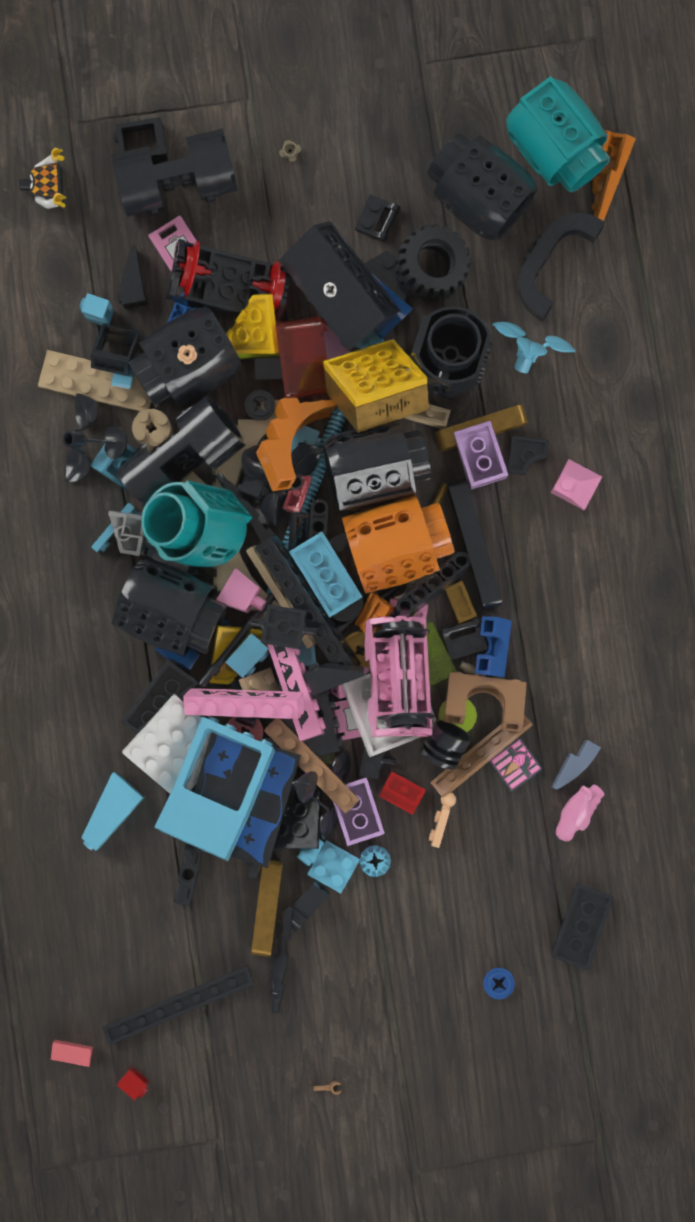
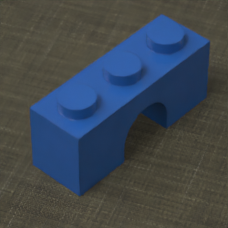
(498, 634)

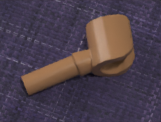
(328, 1087)

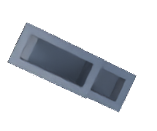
(576, 765)

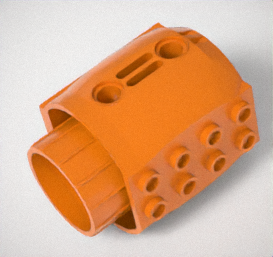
(397, 542)

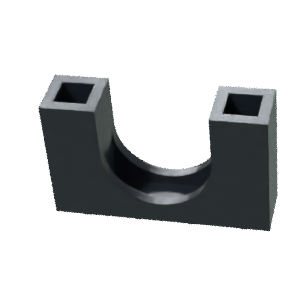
(330, 741)

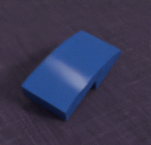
(185, 662)

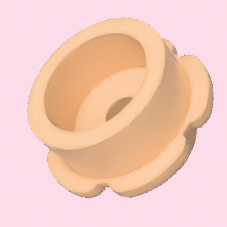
(187, 349)

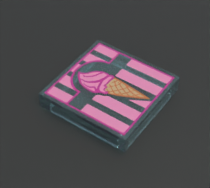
(515, 764)

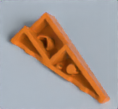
(605, 183)

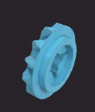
(382, 867)

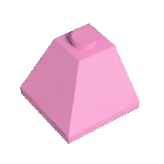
(576, 484)

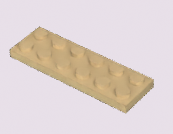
(74, 375)

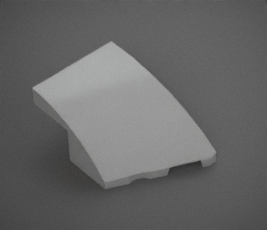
(129, 533)

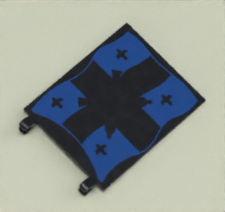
(225, 780)

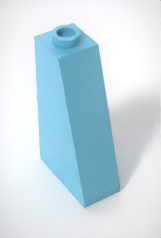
(112, 809)

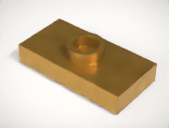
(460, 602)

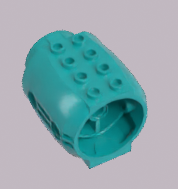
(558, 135)
(195, 523)

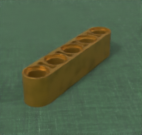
(501, 422)
(267, 909)

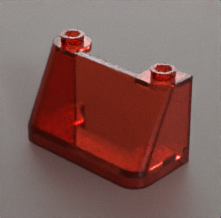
(302, 356)

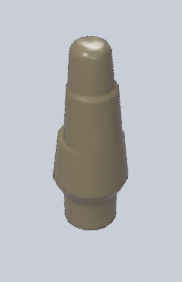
(468, 668)

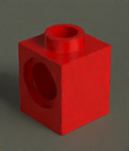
(133, 1083)

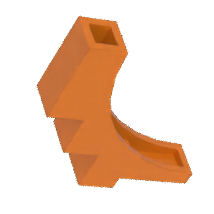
(276, 450)

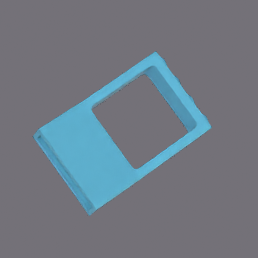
(201, 819)

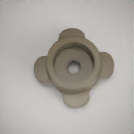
(288, 145)

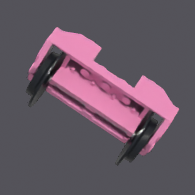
(398, 655)

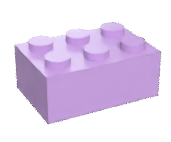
(362, 820)

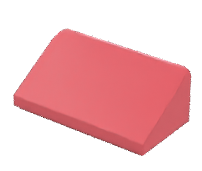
(295, 498)
(71, 1053)

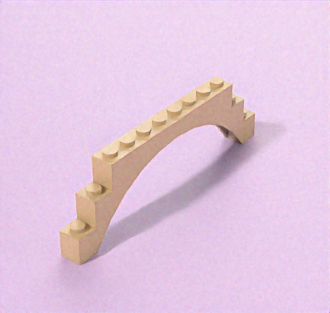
(232, 470)

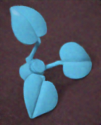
(530, 349)

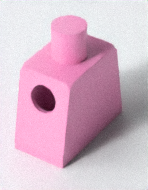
(241, 593)

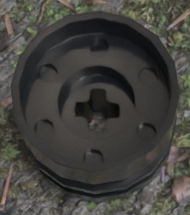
(445, 744)

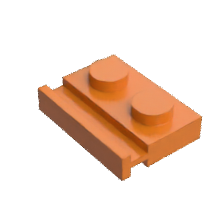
(374, 608)

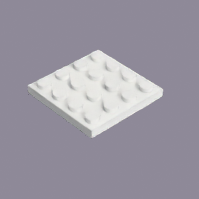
(357, 694)
(165, 743)

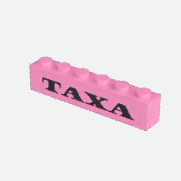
(292, 679)
(244, 703)

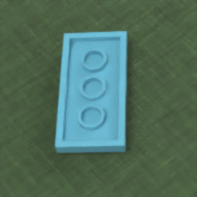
(325, 574)

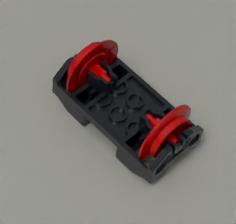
(224, 279)

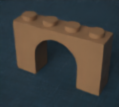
(509, 693)

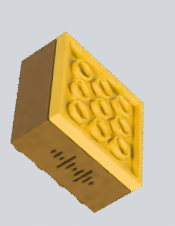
(376, 385)

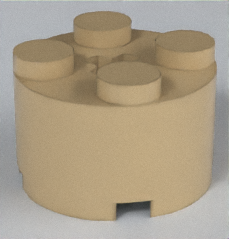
(146, 420)

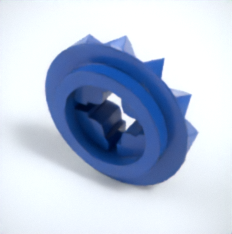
(508, 983)

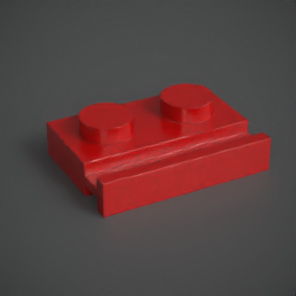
(402, 793)

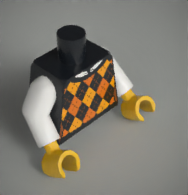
(46, 181)

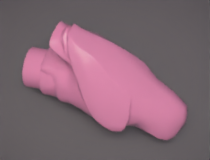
(578, 812)

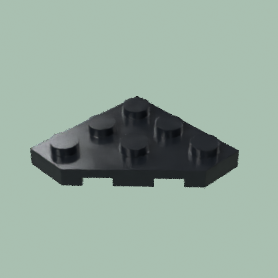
(300, 825)

